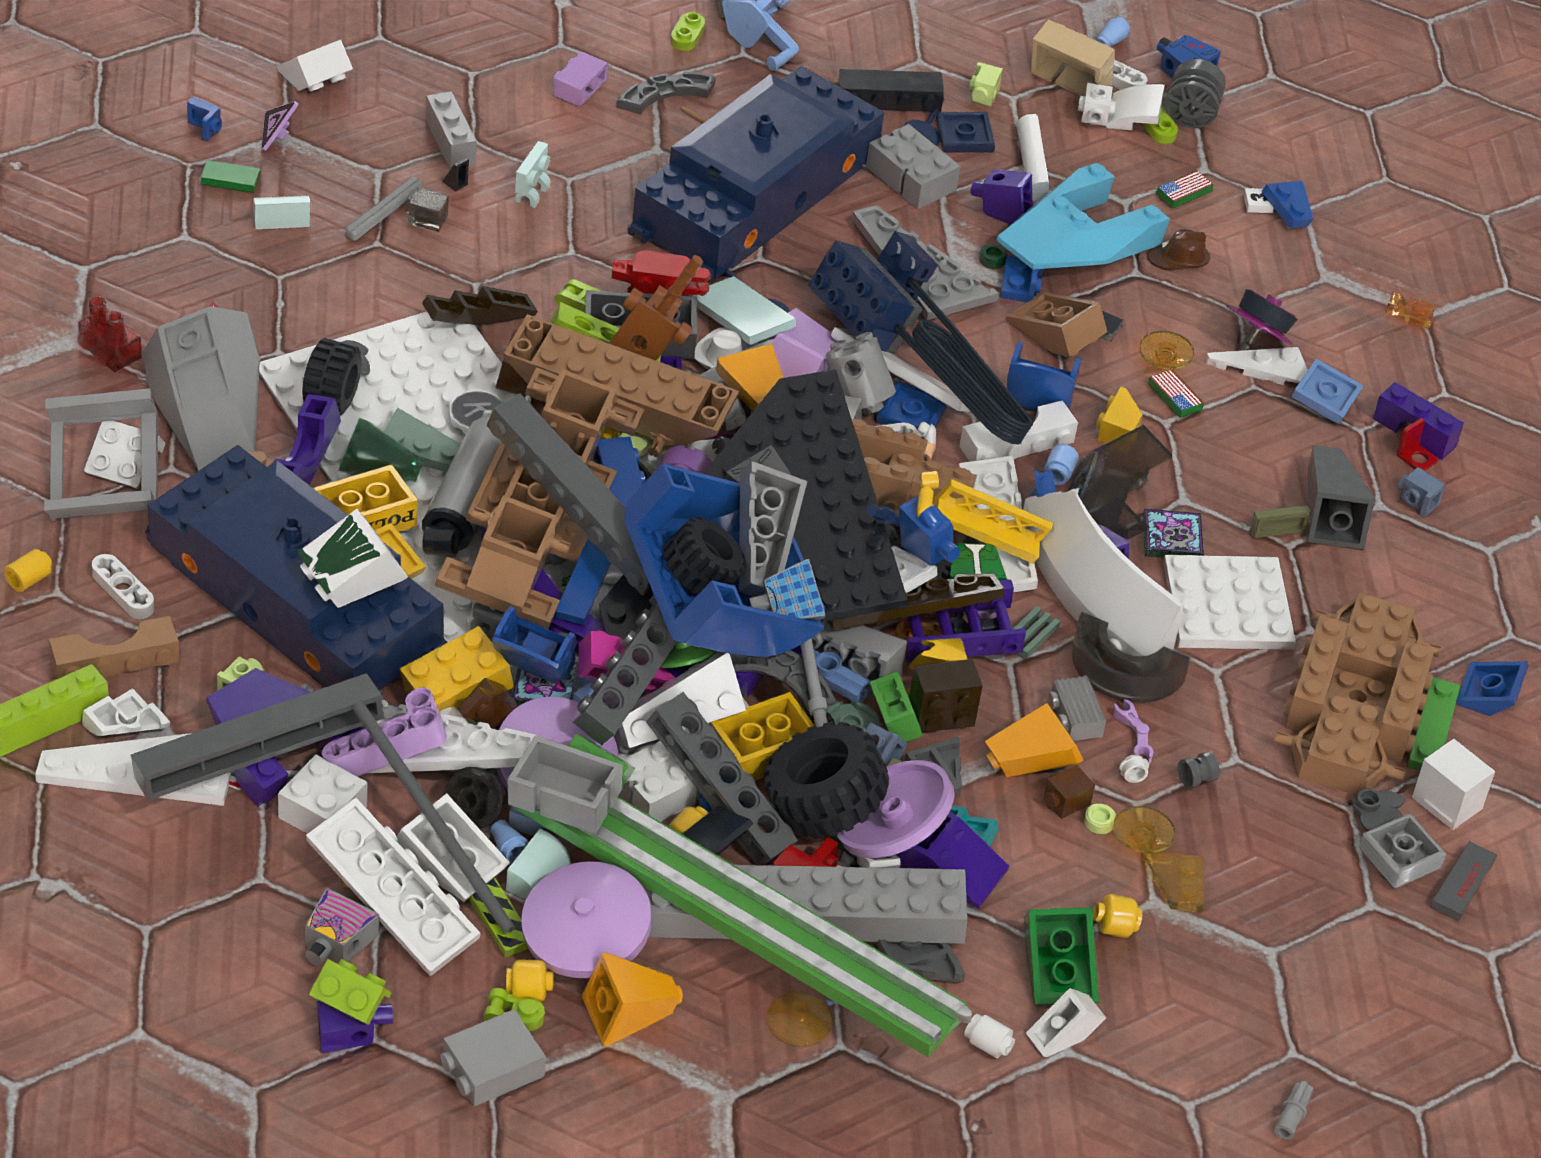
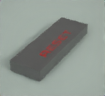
(1463, 881)

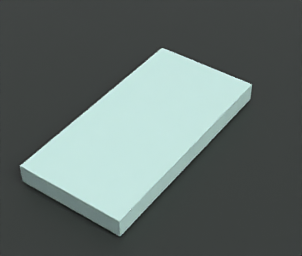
(744, 311)

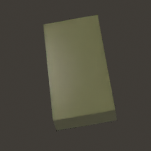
(1280, 521)

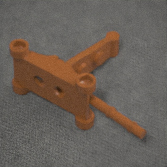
(650, 324)

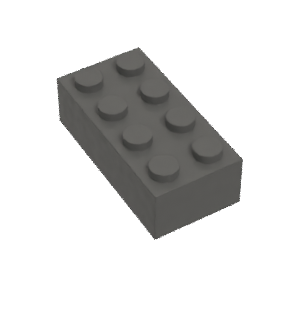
(608, 308)

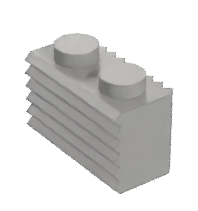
(1077, 708)

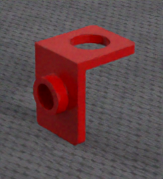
(1410, 446)

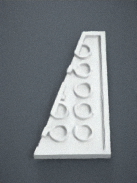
(465, 745)
(110, 769)

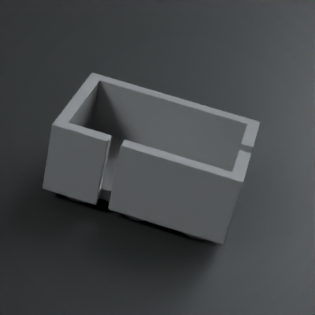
(928, 169)
(565, 784)

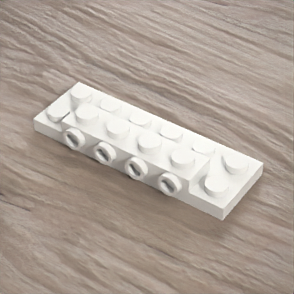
(393, 886)

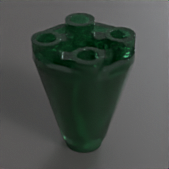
(374, 449)

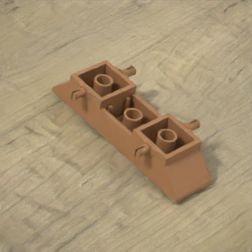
(675, 402)

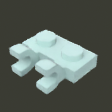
(532, 172)

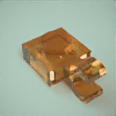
(1414, 311)

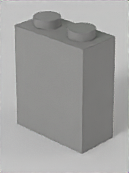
(493, 1058)

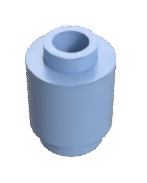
(1062, 463)

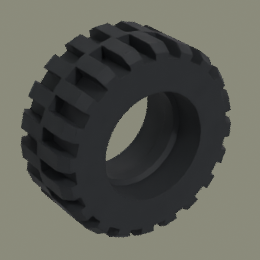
(826, 779)

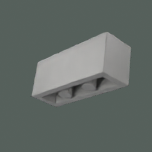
(450, 129)

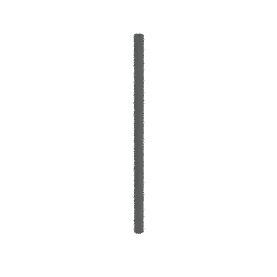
(433, 817)

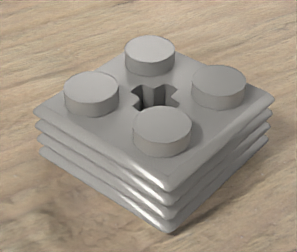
(1402, 850)

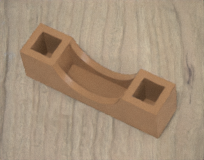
(149, 647)

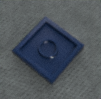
(965, 132)

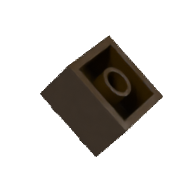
(946, 695)

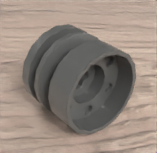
(1195, 93)

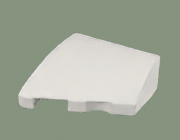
(123, 715)

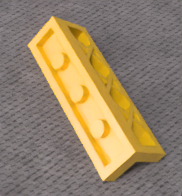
(986, 523)

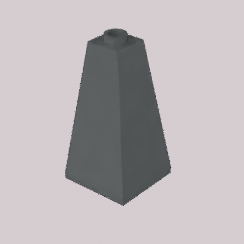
(1337, 500)

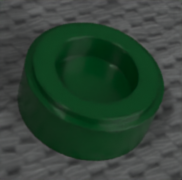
(993, 256)

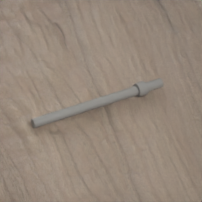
(817, 703)

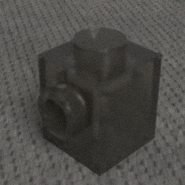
(427, 209)

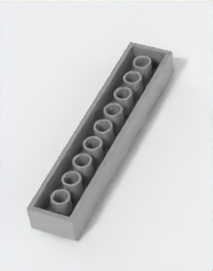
(860, 900)

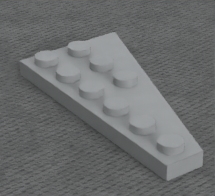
(948, 286)

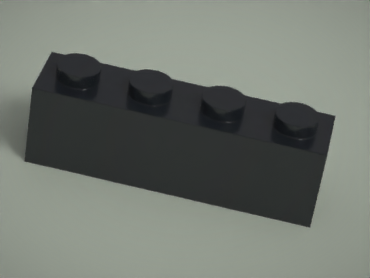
(895, 88)

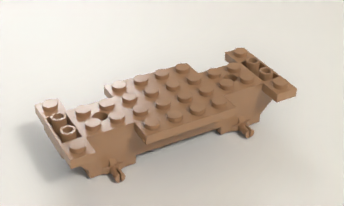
(518, 511)

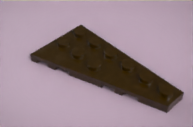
(934, 596)

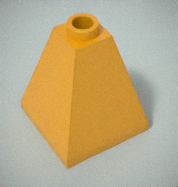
(627, 997)

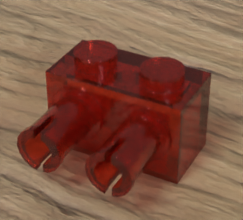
(108, 336)

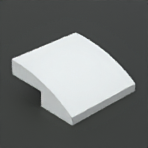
(1137, 105)

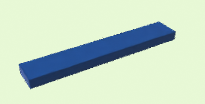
(589, 571)

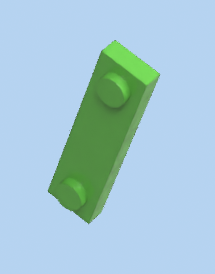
(1434, 721)

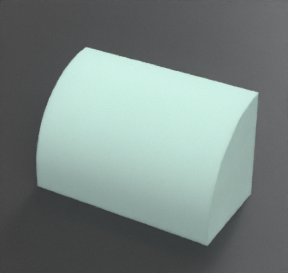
(281, 212)
(536, 861)

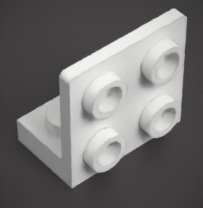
(118, 454)

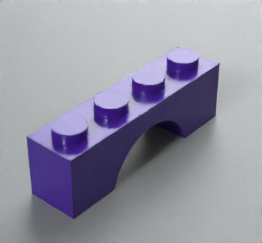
(316, 428)

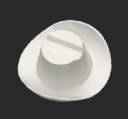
(719, 344)

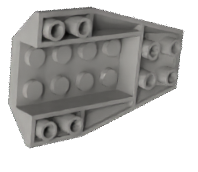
(206, 381)

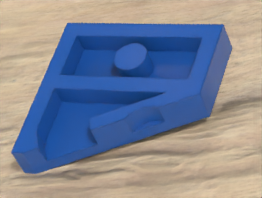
(1290, 202)

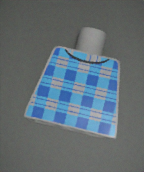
(792, 593)

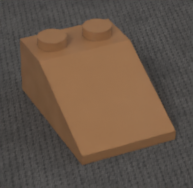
(1060, 322)

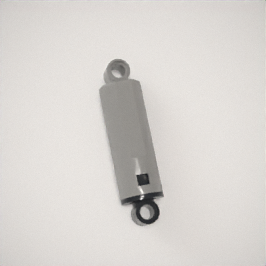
(445, 520)

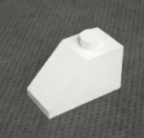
(1066, 1023)

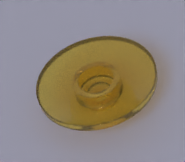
(1166, 350)
(1144, 829)
(797, 1028)

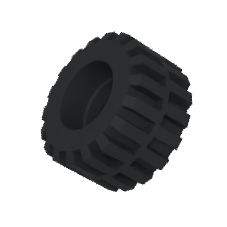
(333, 372)
(703, 554)

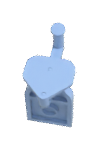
(750, 19)

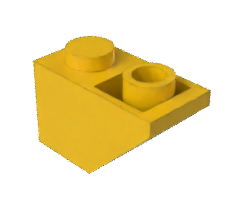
(1120, 417)

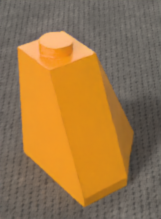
(751, 373)
(1033, 745)

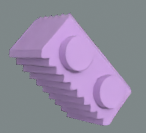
(580, 78)

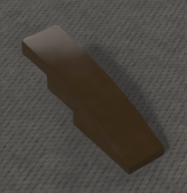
(485, 307)

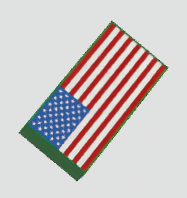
(1184, 189)
(1175, 393)

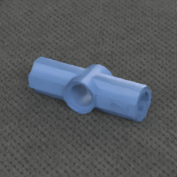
(841, 678)

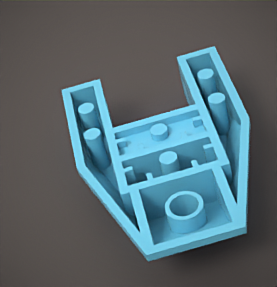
(1061, 235)

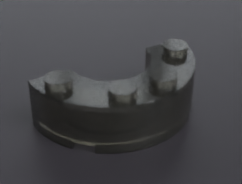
(1122, 674)

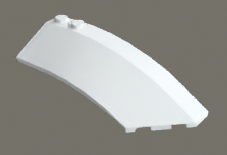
(1100, 580)

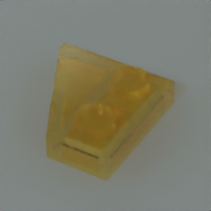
(1179, 879)

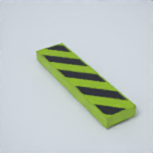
(507, 943)

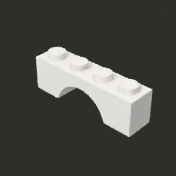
(1051, 427)

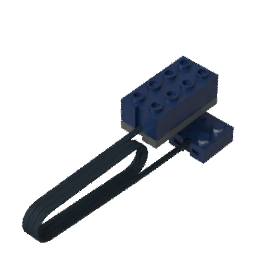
(882, 300)

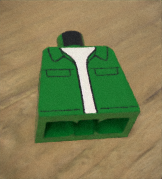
(977, 559)

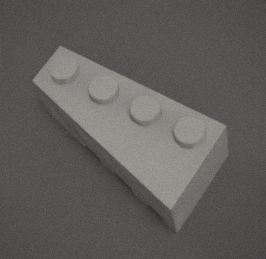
(767, 522)
(863, 650)

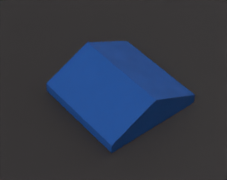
(1492, 686)

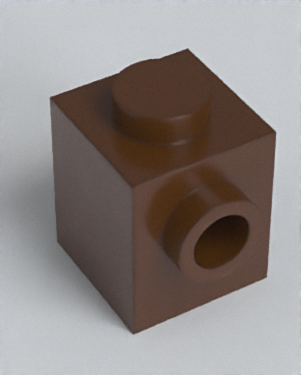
(1068, 791)

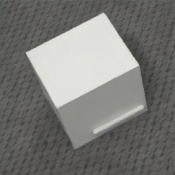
(1453, 784)

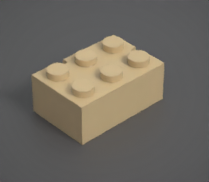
(1086, 58)

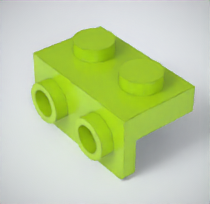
(348, 991)

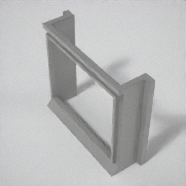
(102, 408)

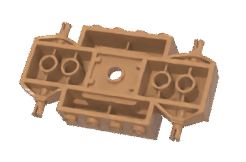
(897, 465)
(1368, 654)

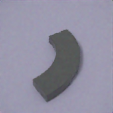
(661, 86)
(788, 669)

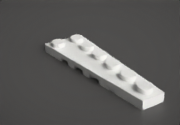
(999, 479)

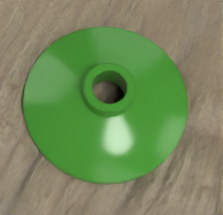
(686, 655)

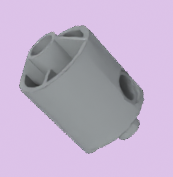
(866, 377)

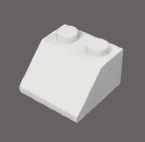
(317, 66)

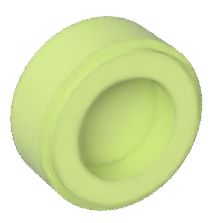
(1099, 818)

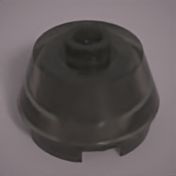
(477, 794)

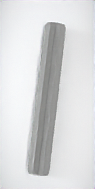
(382, 209)

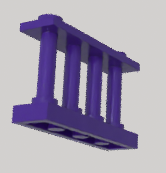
(977, 642)

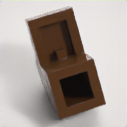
(488, 704)

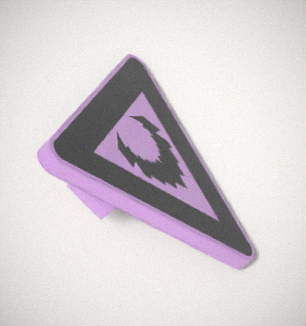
(275, 123)

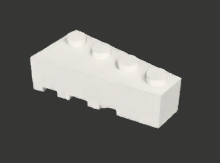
(707, 683)

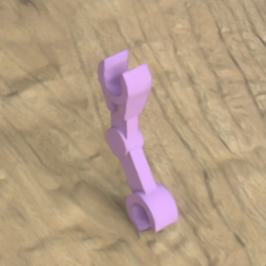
(1130, 718)

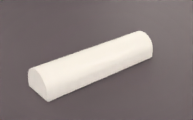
(1033, 154)

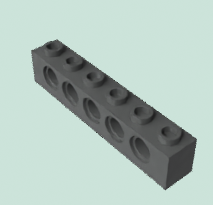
(593, 714)
(706, 773)

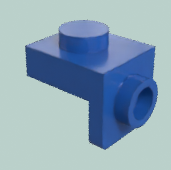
(204, 116)

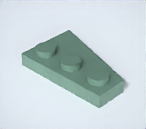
(423, 440)

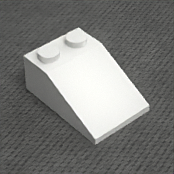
(435, 857)

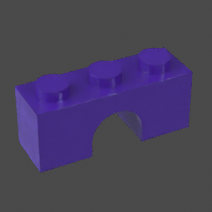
(1400, 405)

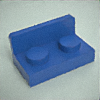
(1020, 280)

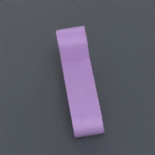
(409, 734)

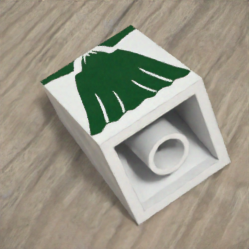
(350, 561)

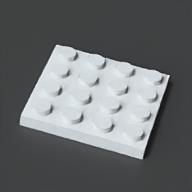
(1230, 602)

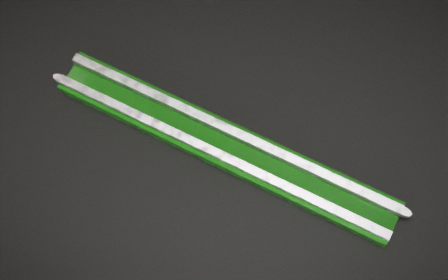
(771, 925)

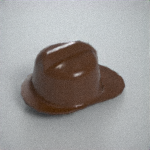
(1183, 250)

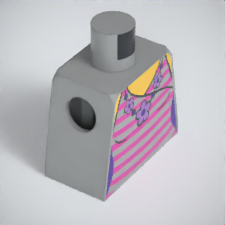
(339, 928)

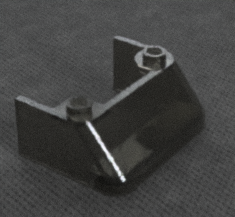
(1112, 472)

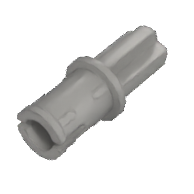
(1293, 1111)

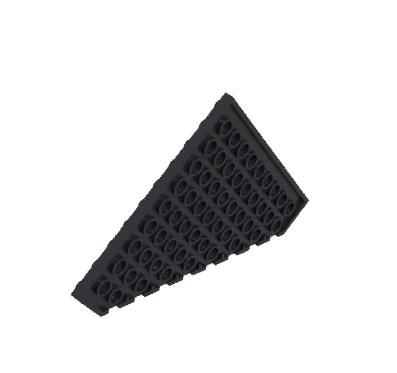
(817, 442)

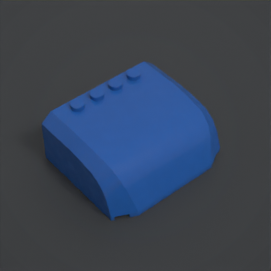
(720, 614)

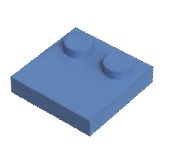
(1327, 391)

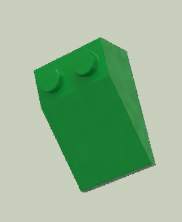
(1060, 953)

